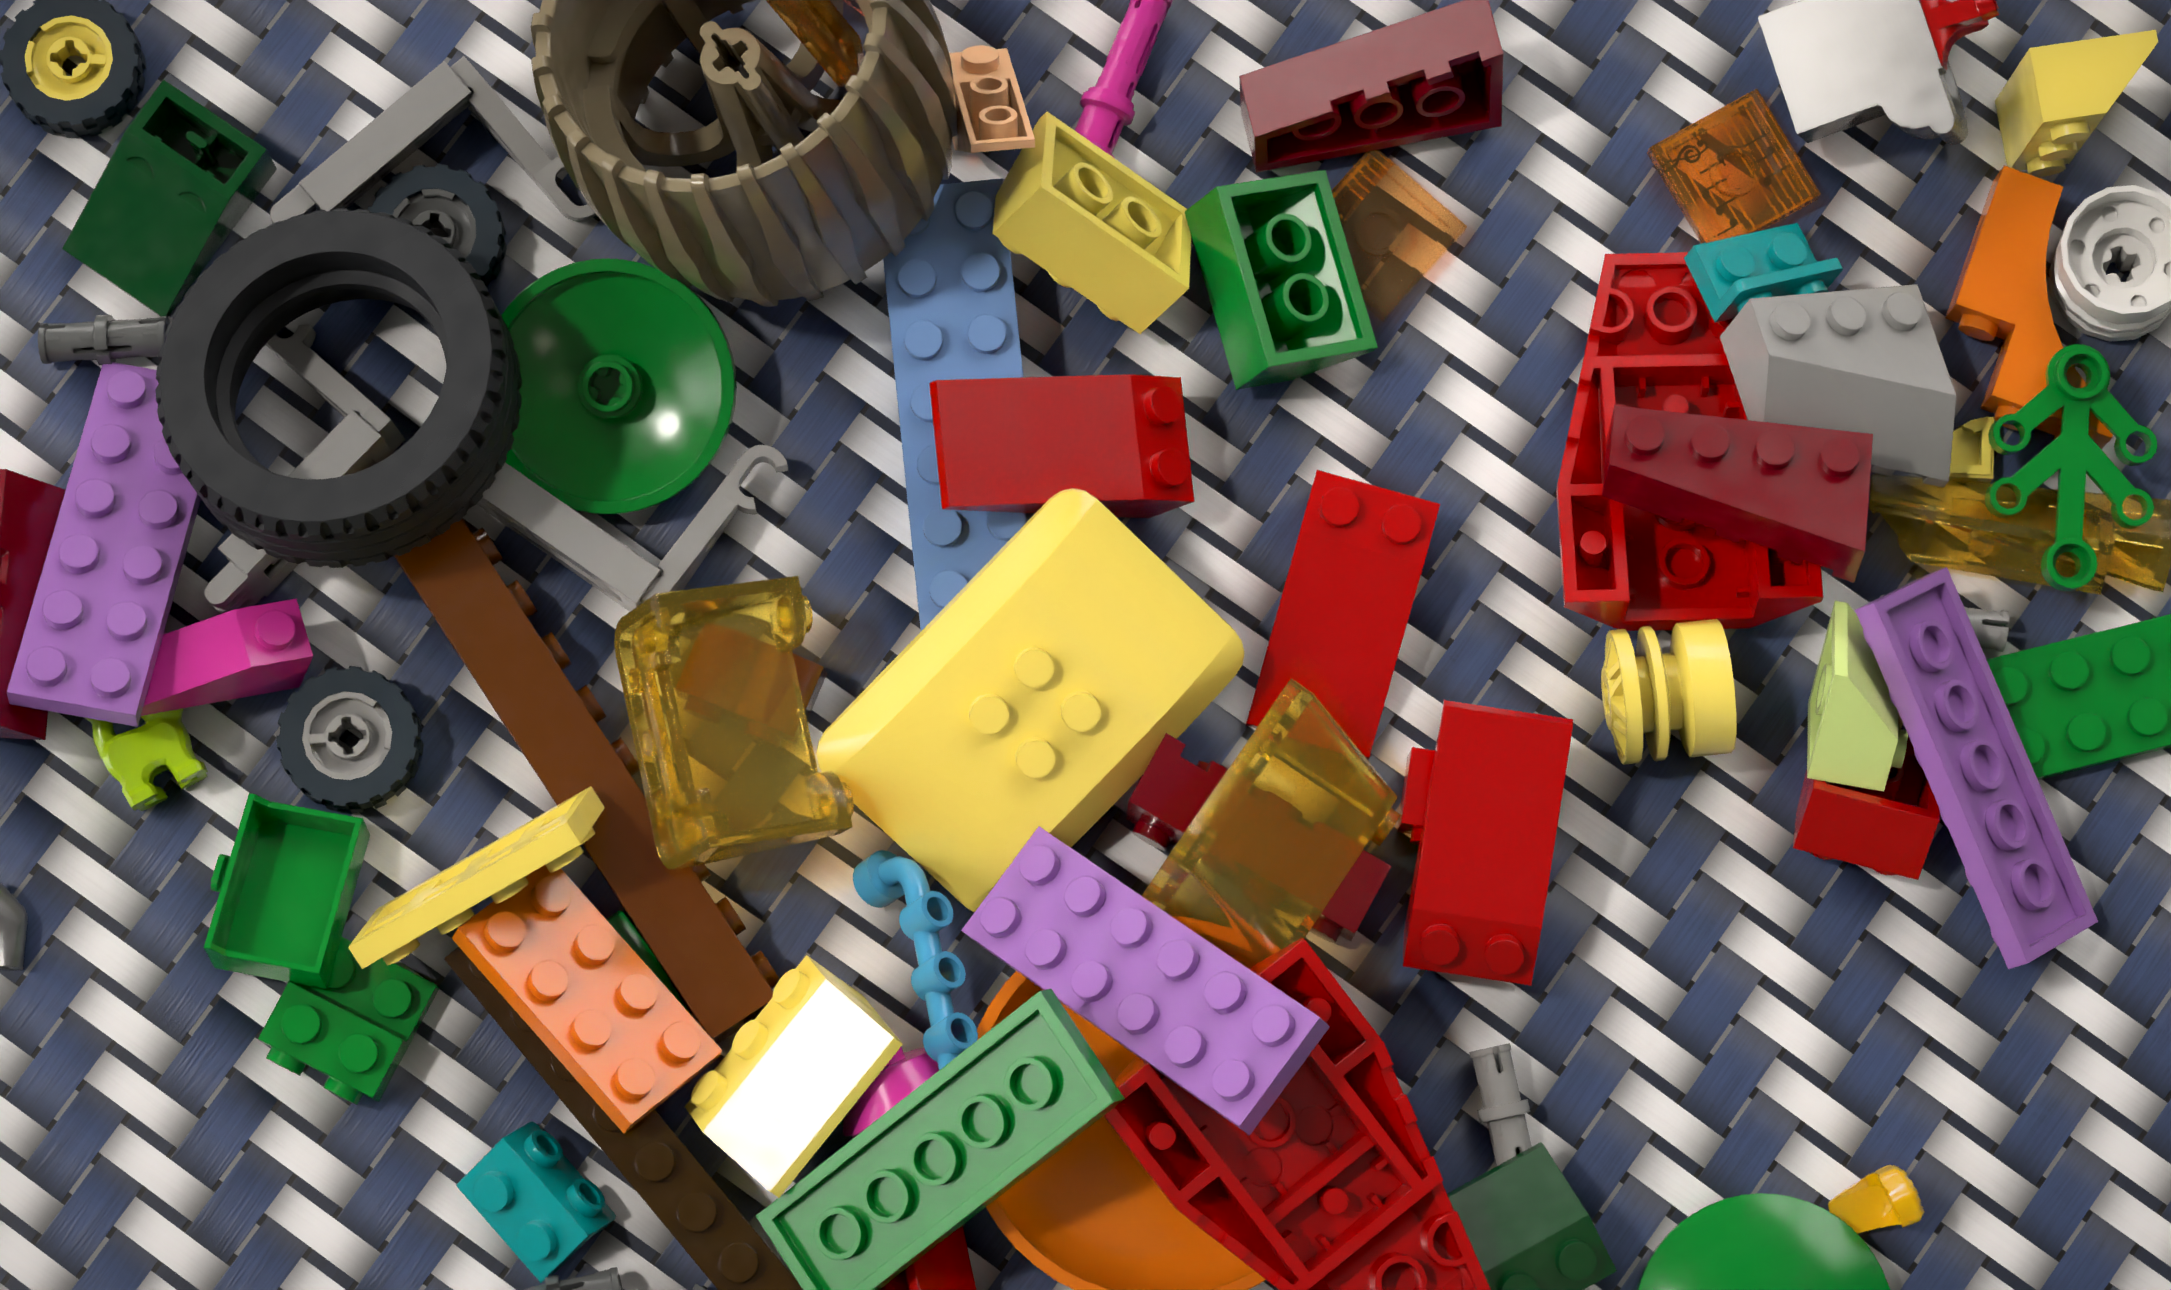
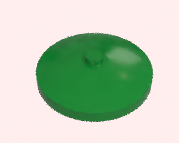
(618, 385)
(1762, 1246)

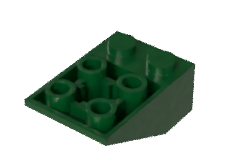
(168, 199)

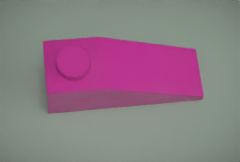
(230, 657)

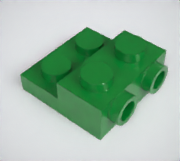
(352, 1028)

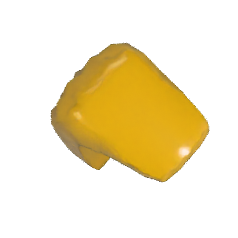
(1879, 1201)

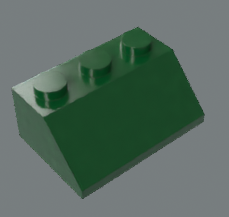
(1531, 1227)

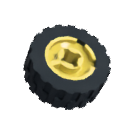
(97, 90)

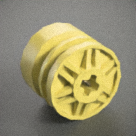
(1670, 691)

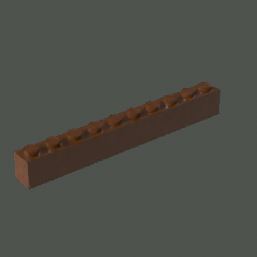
(570, 753)

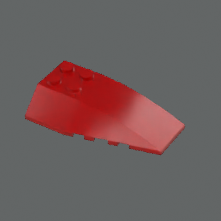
(1619, 564)
(1329, 1179)

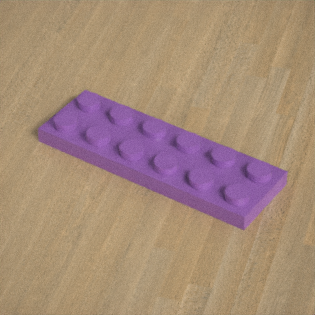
(108, 562)
(1976, 767)
(1146, 980)

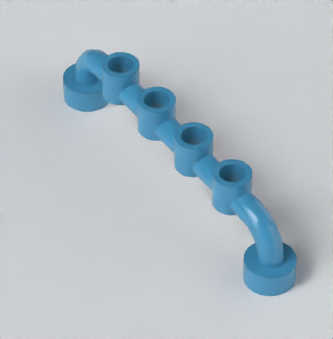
(879, 883)

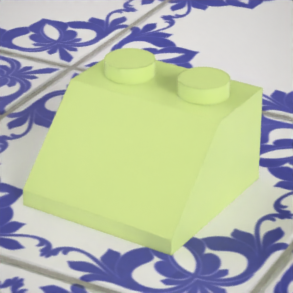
(1850, 713)

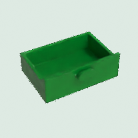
(285, 892)

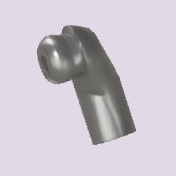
(12, 931)

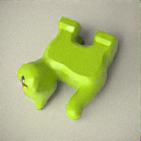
(145, 752)

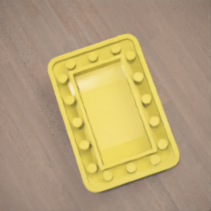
(1031, 697)

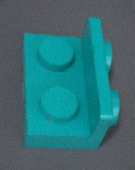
(1757, 267)

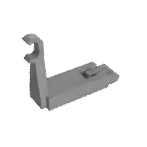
(411, 124)
(352, 446)
(599, 556)

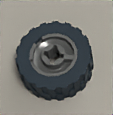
(450, 202)

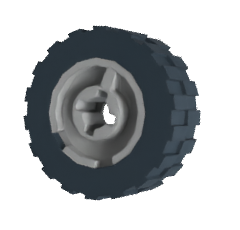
(378, 763)

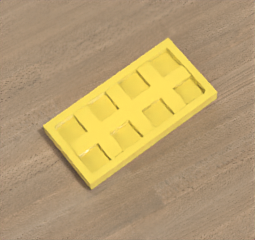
(492, 871)

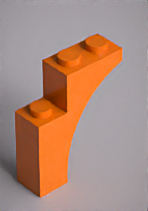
(2007, 296)

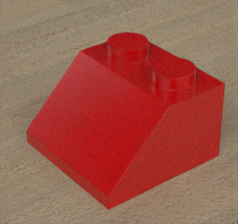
(1870, 826)

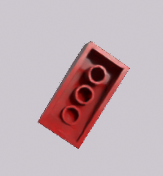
(1031, 437)
(1347, 601)
(1487, 843)

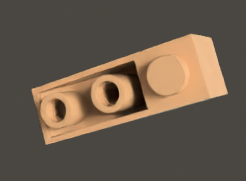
(988, 102)

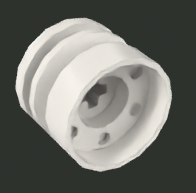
(2120, 227)

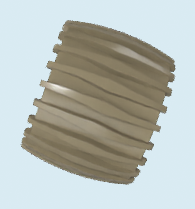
(776, 223)

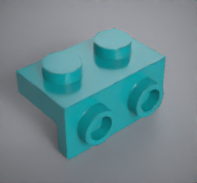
(536, 1199)

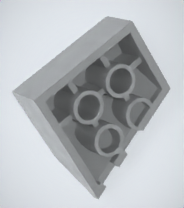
(1850, 366)

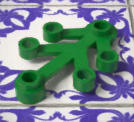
(2074, 456)

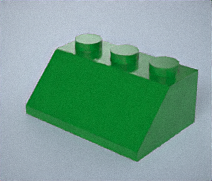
(1280, 278)

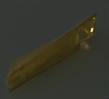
(1958, 532)

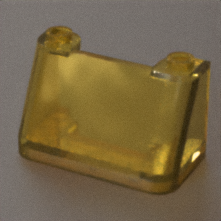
(725, 722)
(1276, 833)

